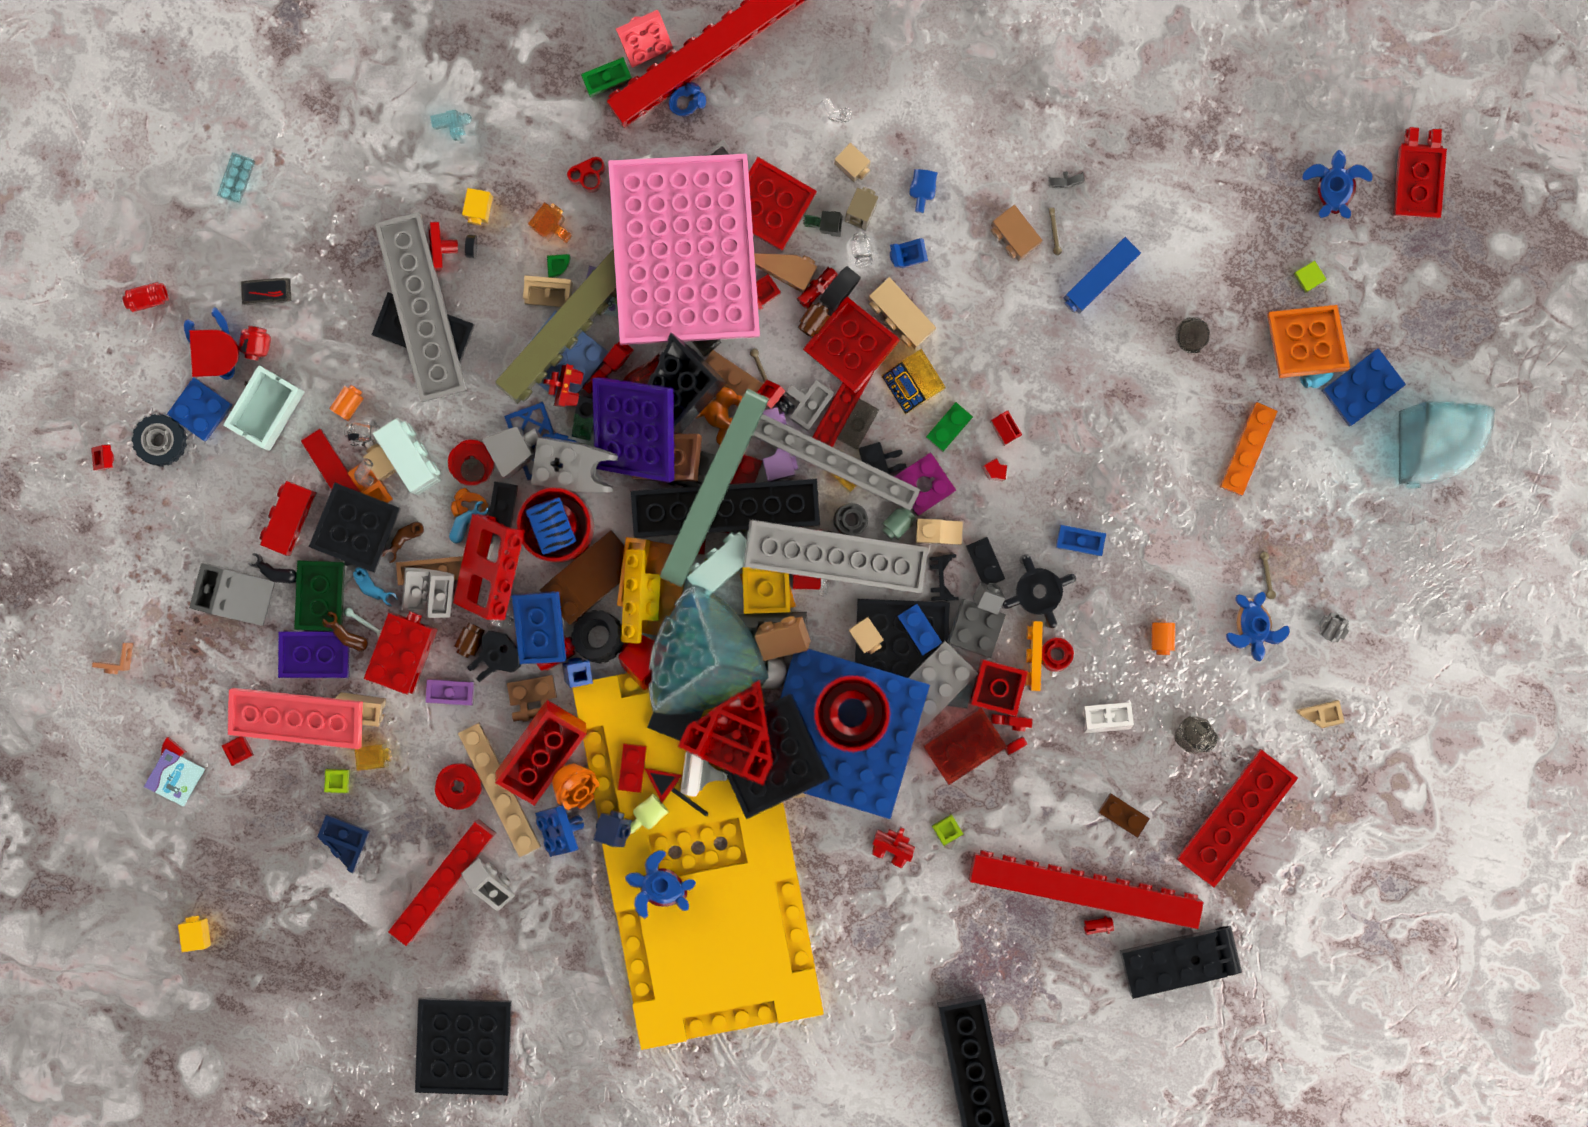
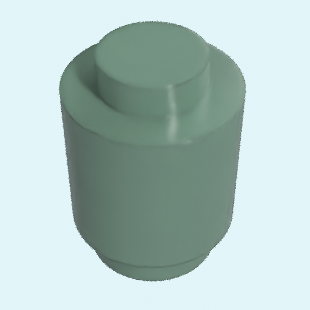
(898, 523)

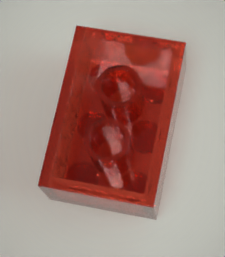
(964, 745)

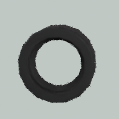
(840, 288)

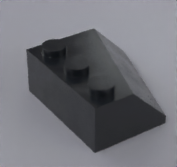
(690, 377)

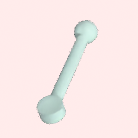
(350, 613)

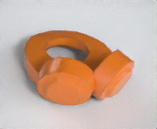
(464, 495)

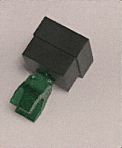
(829, 222)

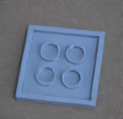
(584, 356)

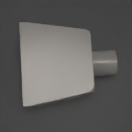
(511, 449)

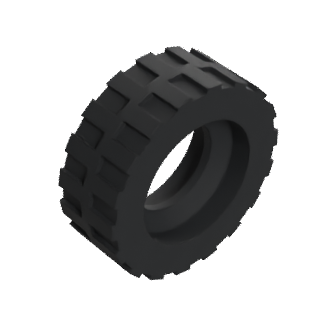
(583, 628)

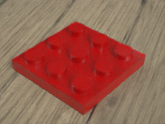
(776, 203)
(851, 344)

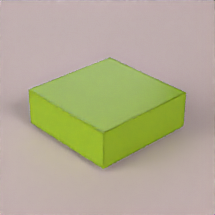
(1310, 276)
(337, 780)
(947, 829)

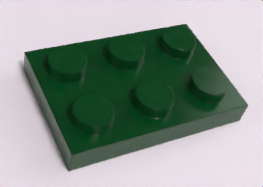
(318, 593)

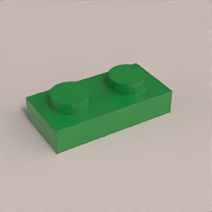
(606, 77)
(949, 427)

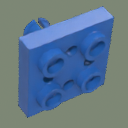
(558, 830)

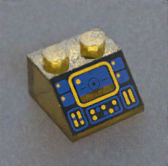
(913, 381)

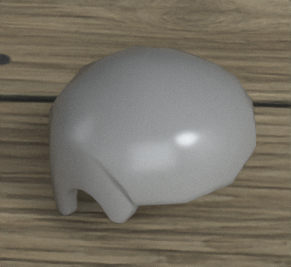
(777, 674)

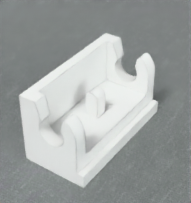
(1108, 717)

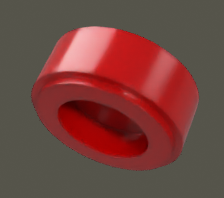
(1015, 745)

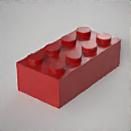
(540, 752)

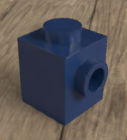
(612, 829)

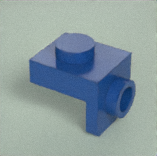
(908, 253)

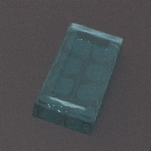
(236, 178)

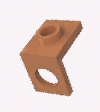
(125, 662)

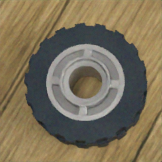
(145, 435)

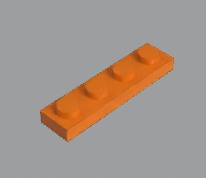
(1248, 449)

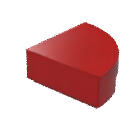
(172, 746)

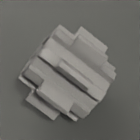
(1334, 627)

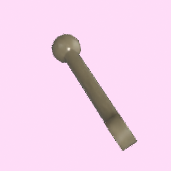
(1057, 250)
(754, 353)
(1270, 593)

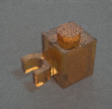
(548, 222)

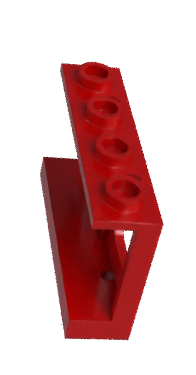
(476, 567)

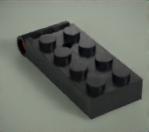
(1168, 962)

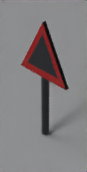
(664, 783)

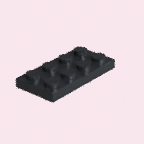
(390, 330)

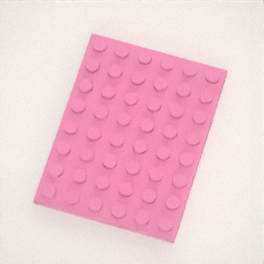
(683, 248)

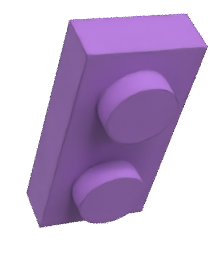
(449, 692)

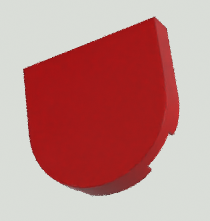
(212, 352)

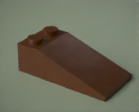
(588, 577)

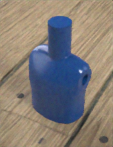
(923, 187)

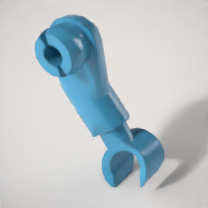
(461, 523)
(368, 588)

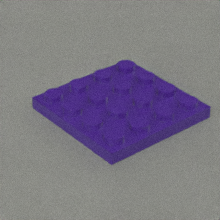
(636, 426)

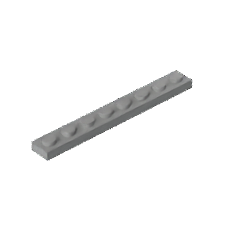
(836, 462)

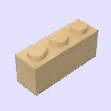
(901, 314)

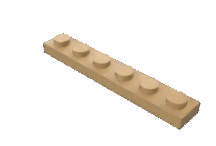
(504, 802)

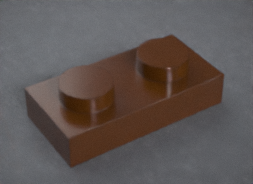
(1123, 815)

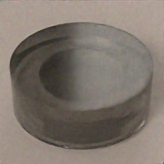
(472, 470)

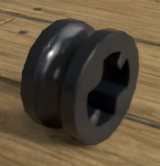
(784, 404)

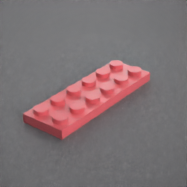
(295, 718)

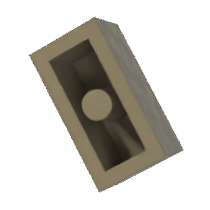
(861, 208)

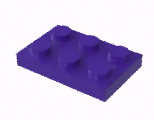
(312, 655)

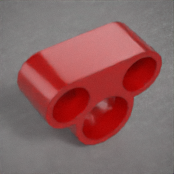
(586, 170)

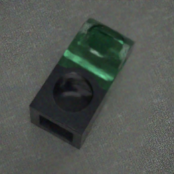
(583, 419)

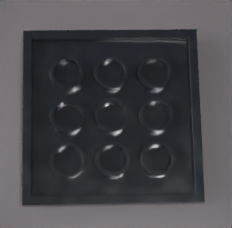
(898, 651)
(794, 758)
(463, 1046)

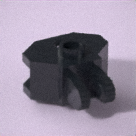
(494, 656)

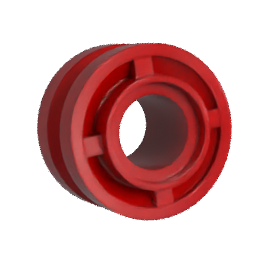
(1066, 650)

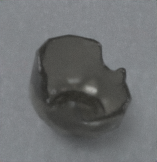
(1192, 334)

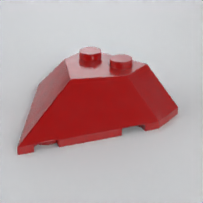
(733, 736)

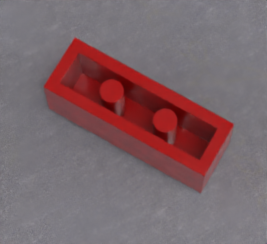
(287, 518)

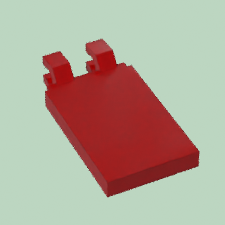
(1420, 176)

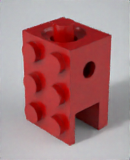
(401, 652)

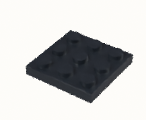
(354, 527)

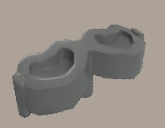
(1066, 181)

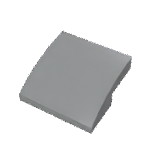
(427, 592)

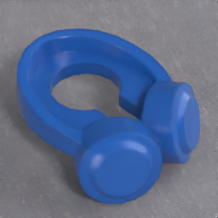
(697, 102)

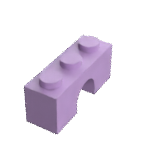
(780, 464)

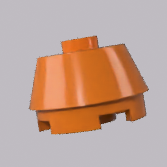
(574, 786)

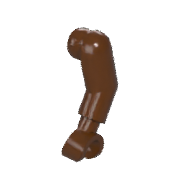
(404, 534)
(346, 638)

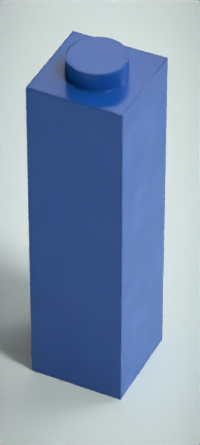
(1101, 276)

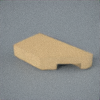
(1324, 714)

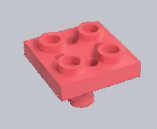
(642, 34)

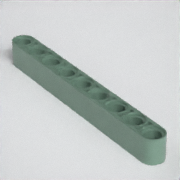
(714, 488)

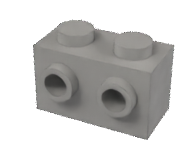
(488, 884)

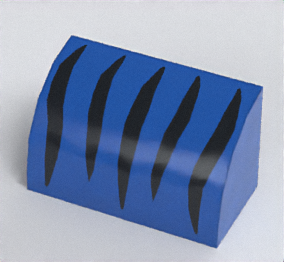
(551, 525)

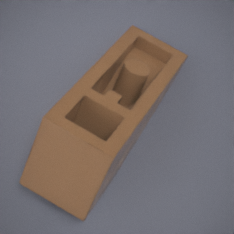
(789, 269)

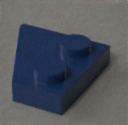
(344, 840)

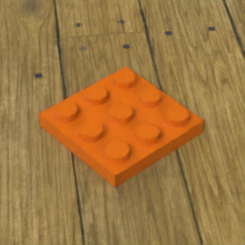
(1308, 341)

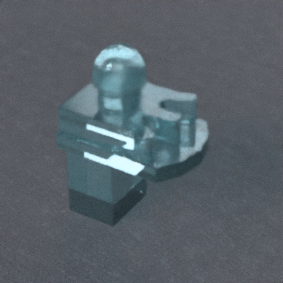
(453, 120)

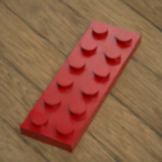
(1237, 818)

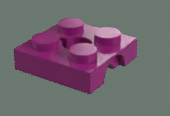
(940, 487)

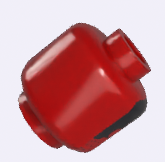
(254, 342)

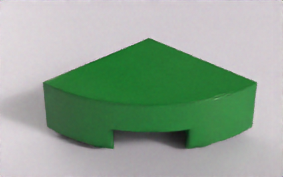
(557, 264)

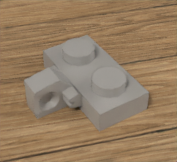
(809, 403)

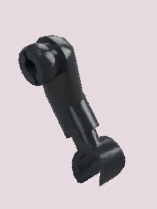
(274, 574)

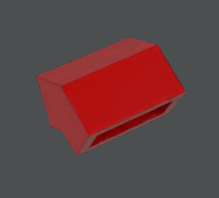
(1005, 428)
(995, 470)

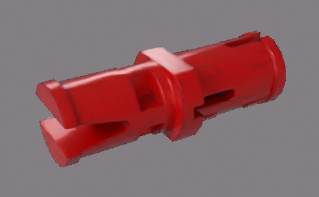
(817, 287)

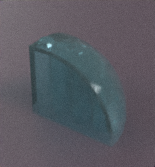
(1441, 440)
(702, 655)

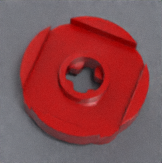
(462, 453)
(471, 789)

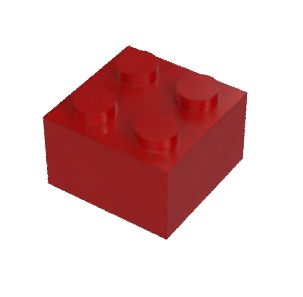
(998, 687)

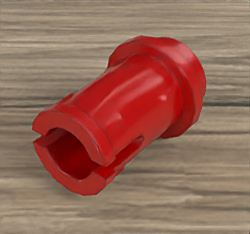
(1099, 925)

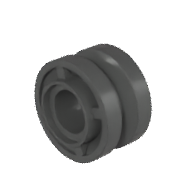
(860, 515)

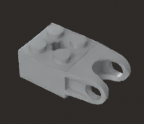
(578, 465)

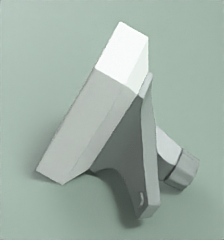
(698, 774)

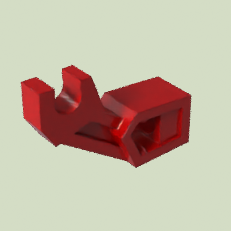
(612, 362)

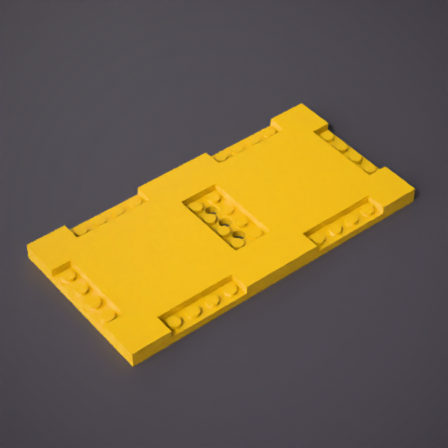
(745, 940)

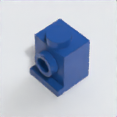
(577, 672)

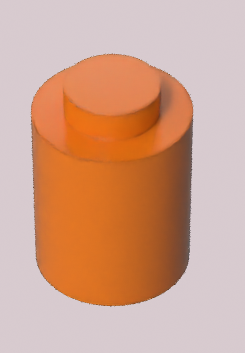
(347, 402)
(1163, 638)

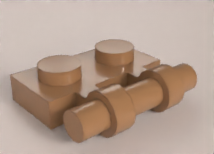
(530, 691)

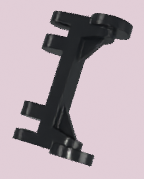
(942, 564)

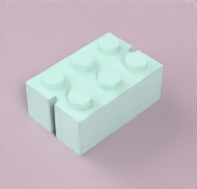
(264, 408)
(408, 456)
(720, 564)

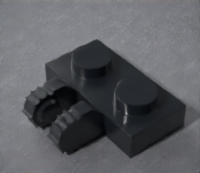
(874, 456)

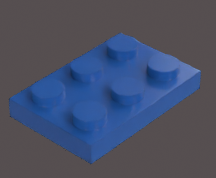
(1363, 387)
(539, 627)

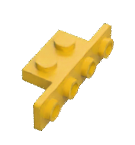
(639, 596)

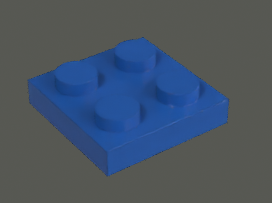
(199, 409)

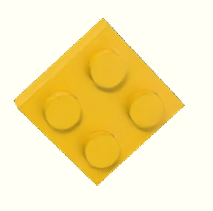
(765, 591)

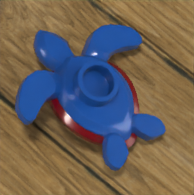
(1337, 184)
(659, 886)

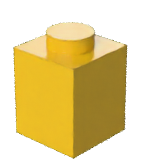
(477, 206)
(194, 934)

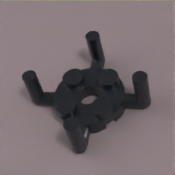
(1026, 584)

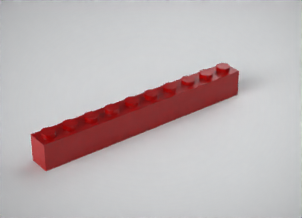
(696, 57)
(1086, 890)

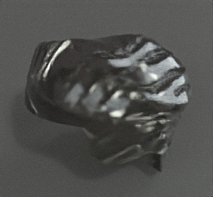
(1196, 735)

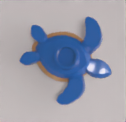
(1255, 626)

